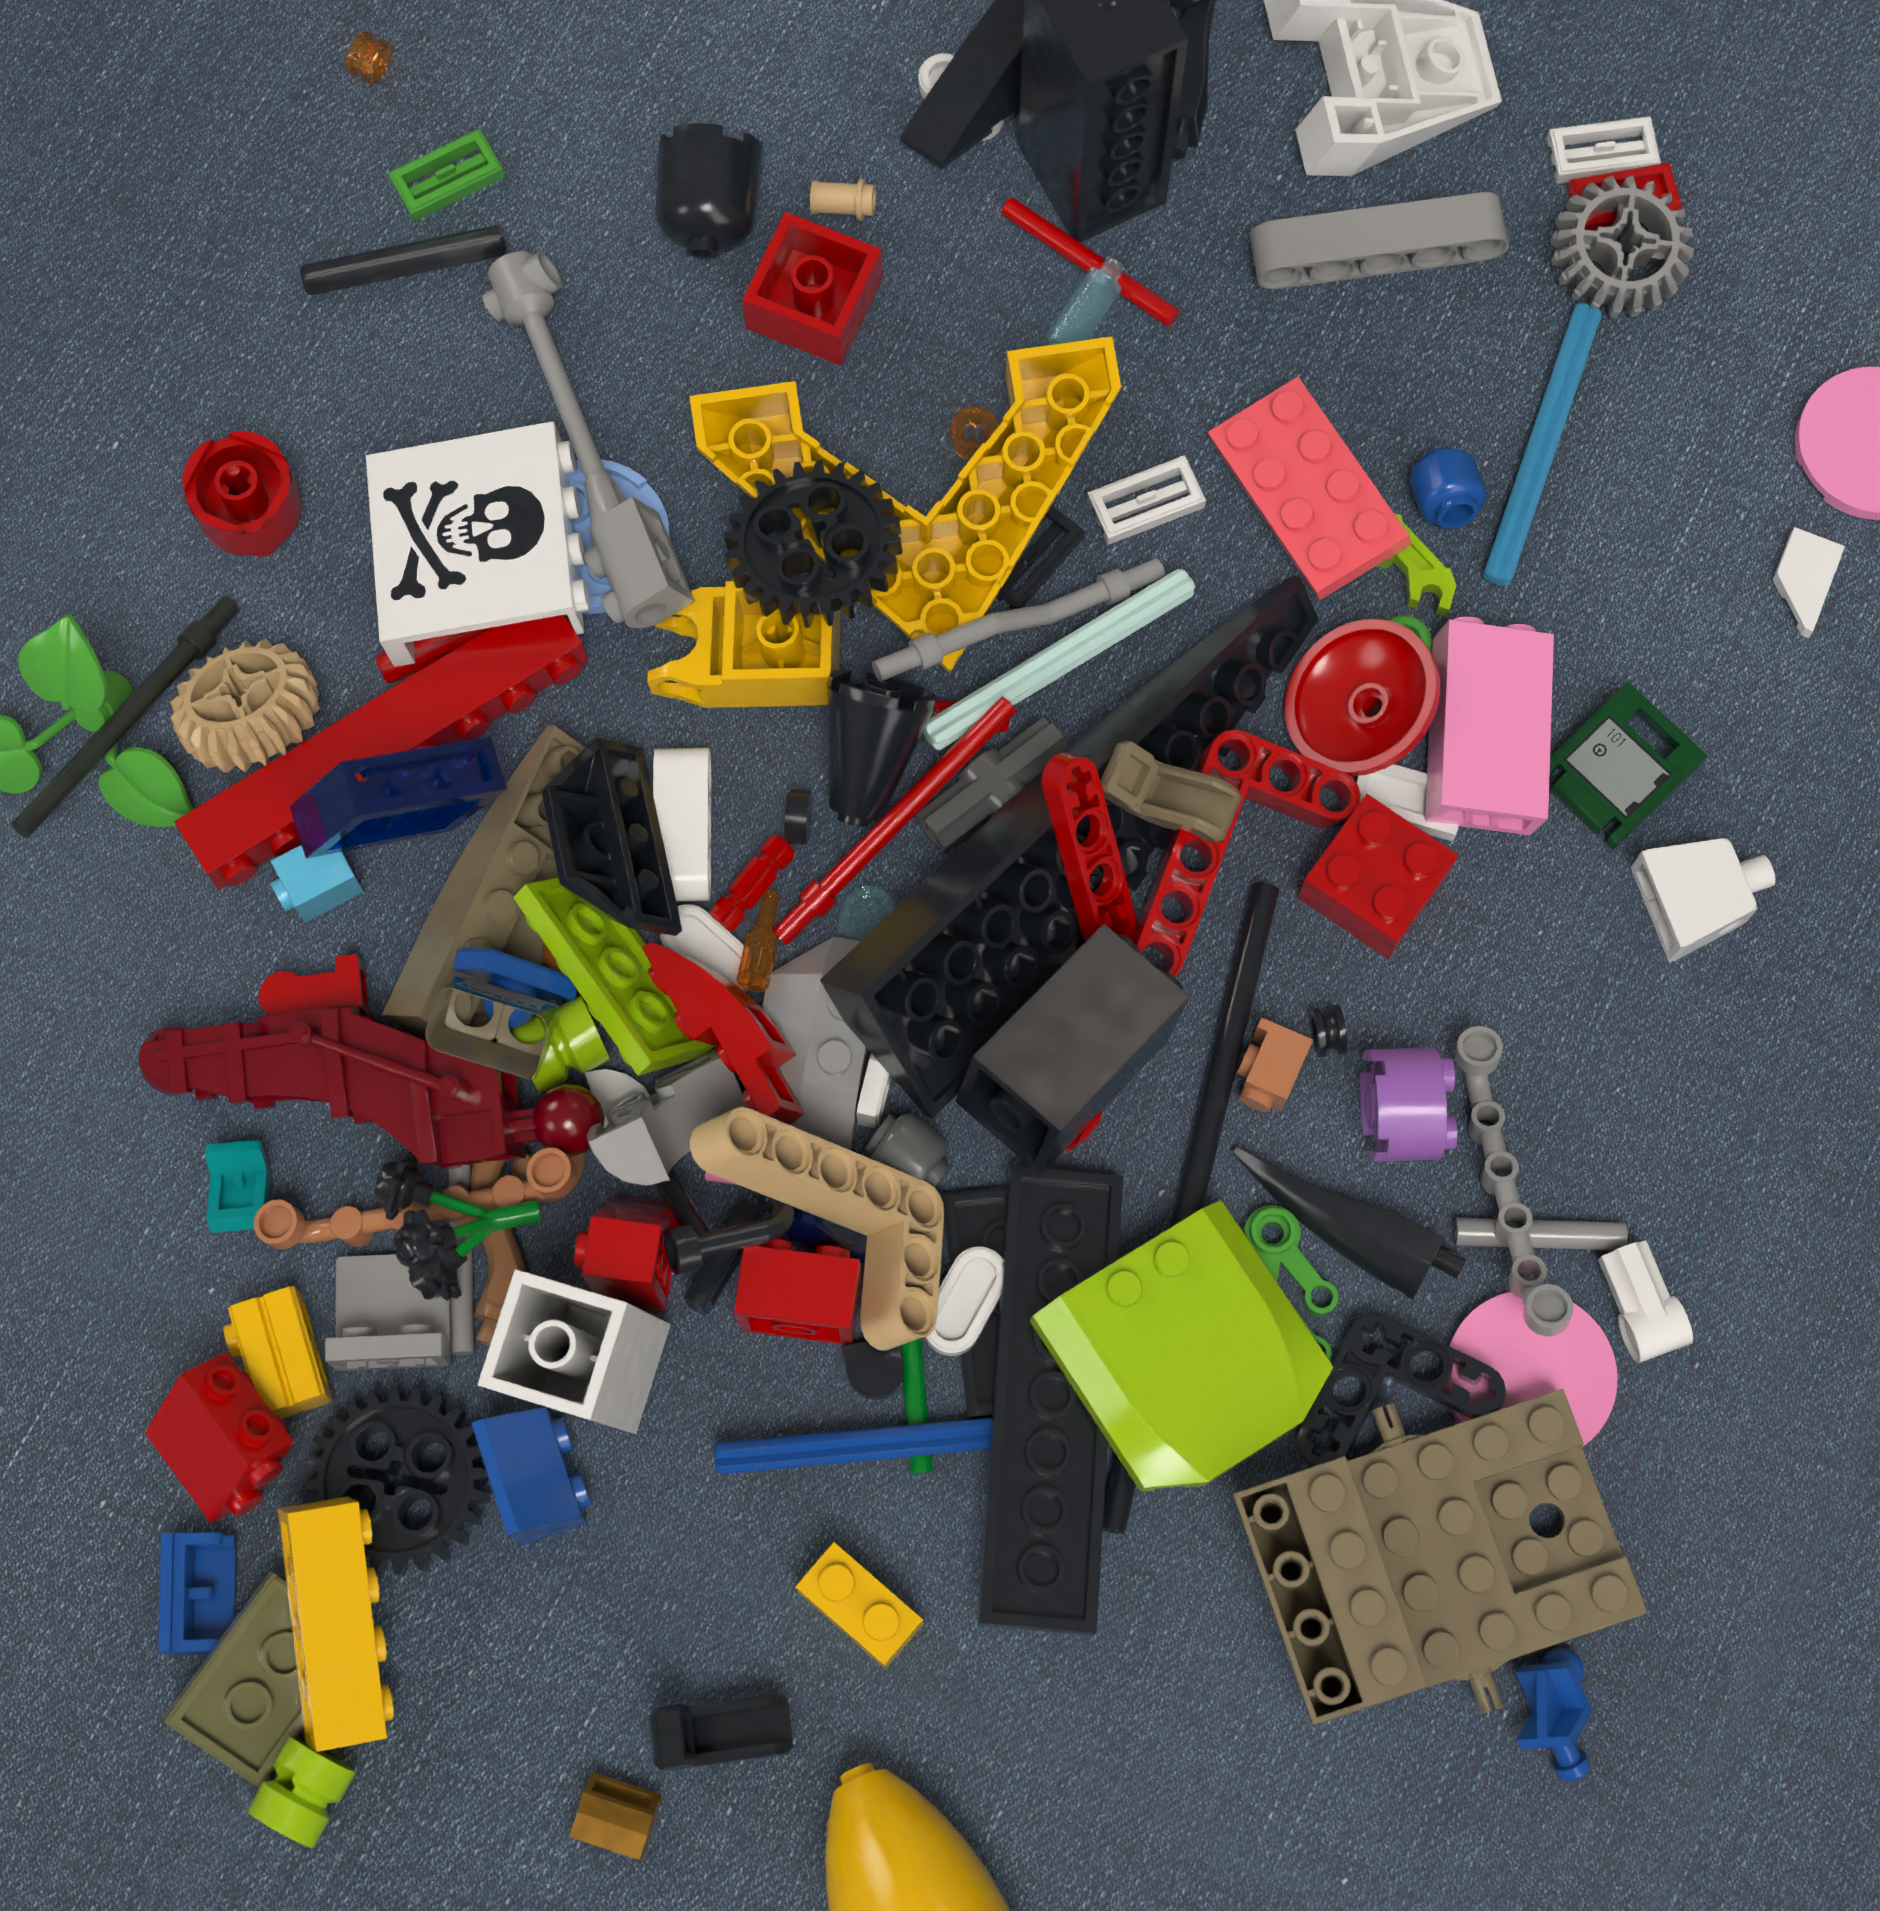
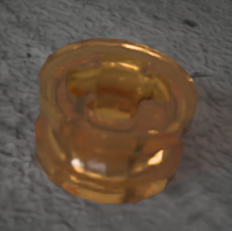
(368, 57)
(971, 416)

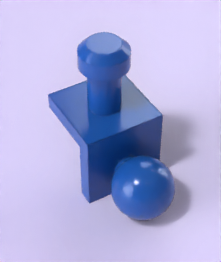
(1557, 1710)

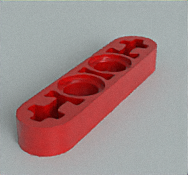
(1096, 849)

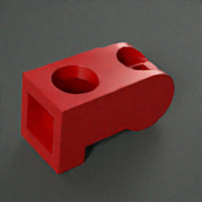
(290, 993)

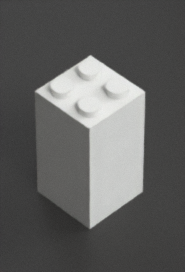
(574, 1351)

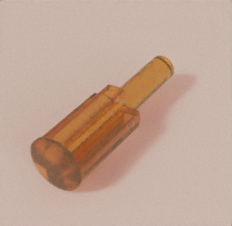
(760, 947)

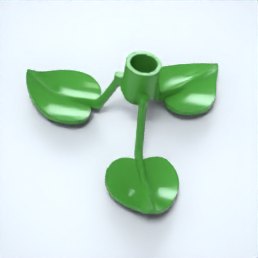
(65, 669)

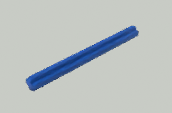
(852, 1446)

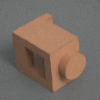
(1273, 1066)

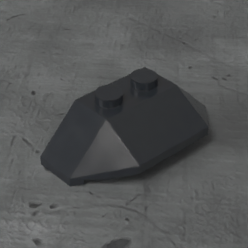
(611, 838)

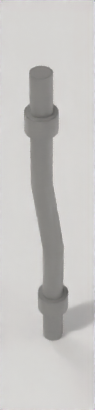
(929, 649)

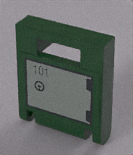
(1616, 771)

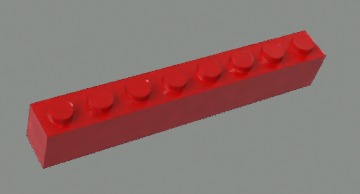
(433, 707)

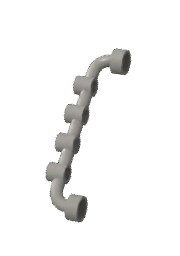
(1545, 1305)

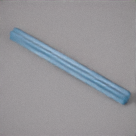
(1542, 445)

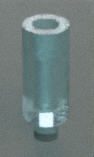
(1087, 304)

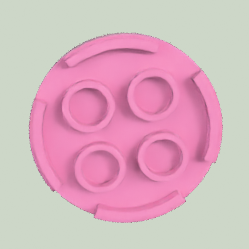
(1841, 441)
(1535, 1364)

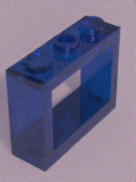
(399, 797)

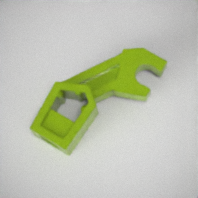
(1423, 573)

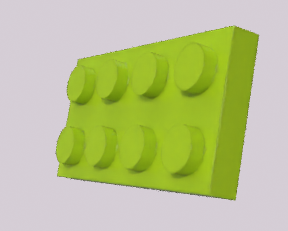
(611, 976)

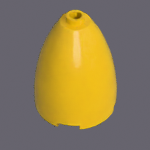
(899, 1851)

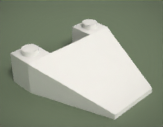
(1392, 74)

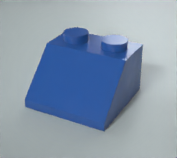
(531, 1474)

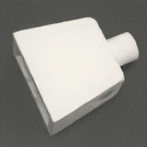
(1698, 891)

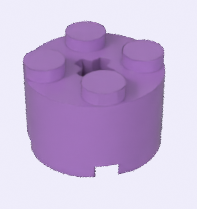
(1407, 1104)

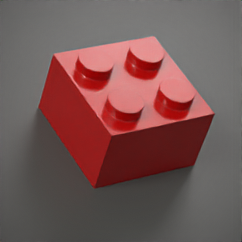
(813, 288)
(1377, 876)
(799, 1293)

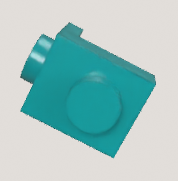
(237, 1184)

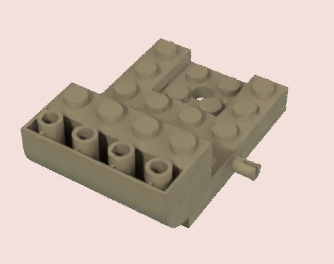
(1428, 1558)

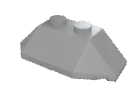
(829, 1056)

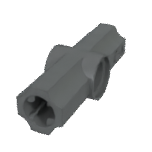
(989, 785)

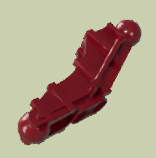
(428, 1100)

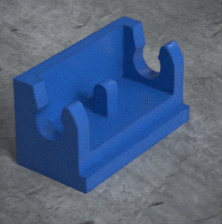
(196, 1591)

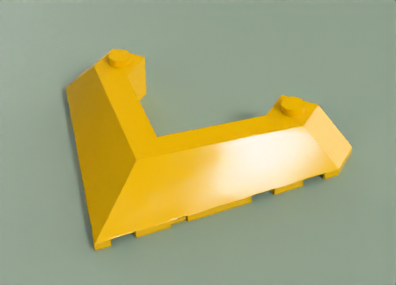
(982, 525)

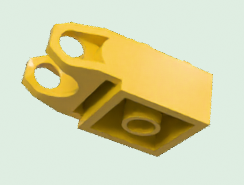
(747, 656)

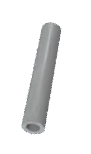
(1545, 1234)

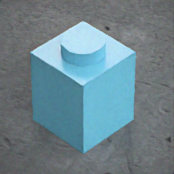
(313, 883)

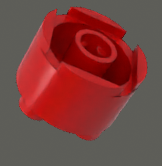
(242, 493)

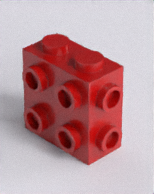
(220, 1438)

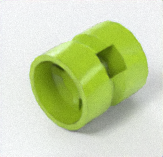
(572, 1043)
(301, 1792)

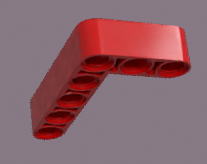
(1253, 782)

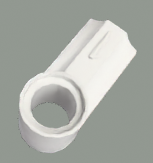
(1648, 1317)

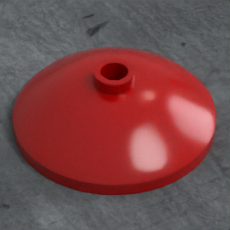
(1345, 680)

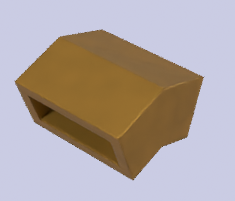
(616, 1816)

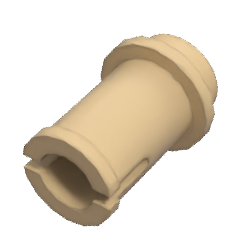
(843, 198)

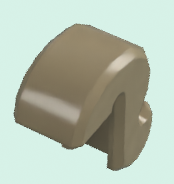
(1169, 794)

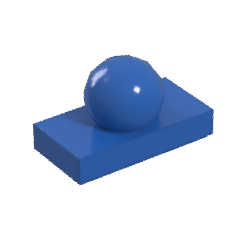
(516, 976)

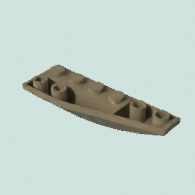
(477, 899)

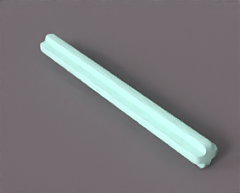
(1061, 656)

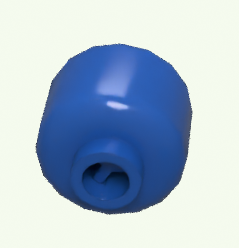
(1447, 487)

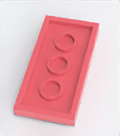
(1309, 488)

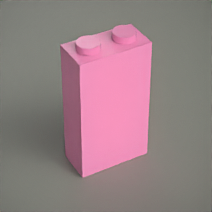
(1491, 727)

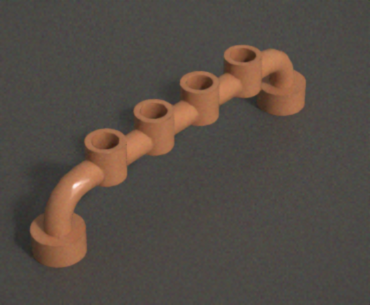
(282, 1225)

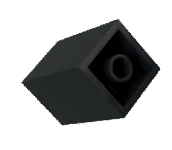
(1072, 1048)

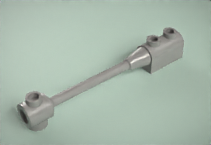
(626, 534)

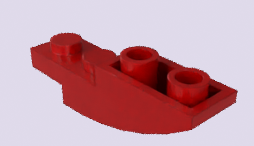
(726, 1017)

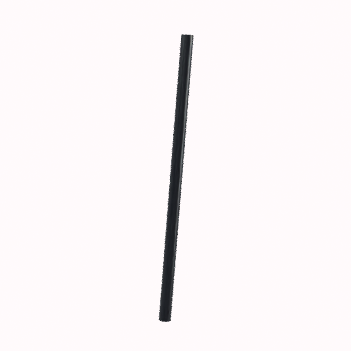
(1209, 1121)

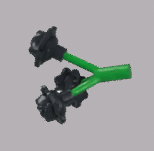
(423, 1244)

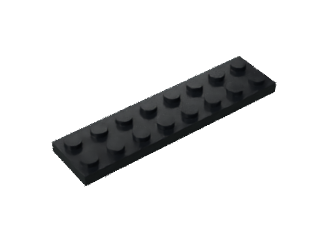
(1043, 1442)

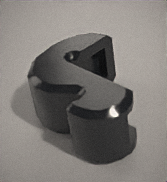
(720, 1732)

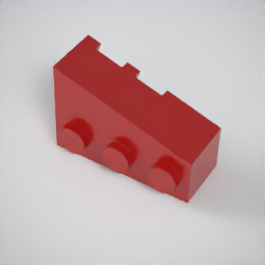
(626, 1252)

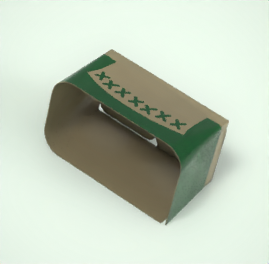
(505, 1055)

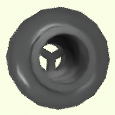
(910, 1148)

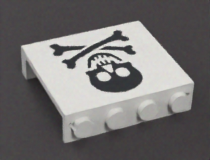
(474, 536)

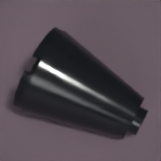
(871, 741)

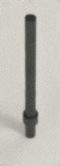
(193, 644)

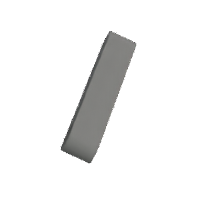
(1378, 240)

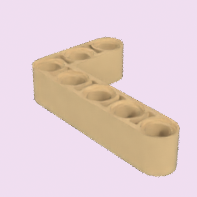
(888, 1206)

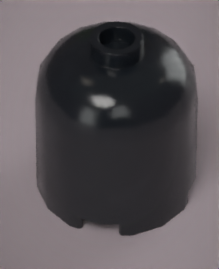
(707, 188)

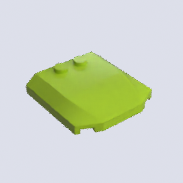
(1186, 1353)

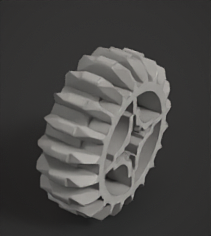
(1661, 246)

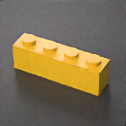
(334, 1623)

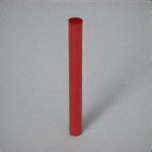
(1086, 259)

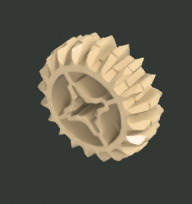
(245, 706)

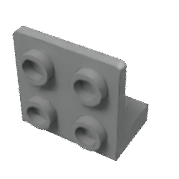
(385, 1319)

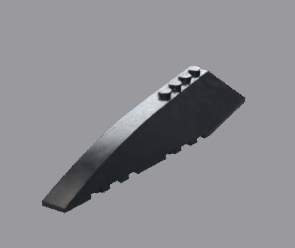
(1001, 908)

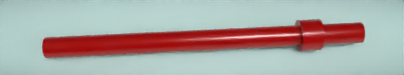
(819, 897)

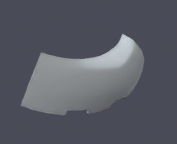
(655, 1132)

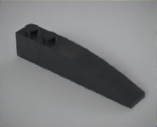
(974, 89)

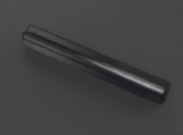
(403, 260)

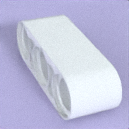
(684, 818)

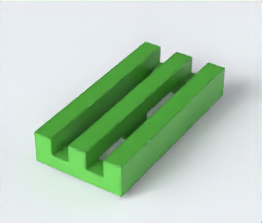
(450, 182)

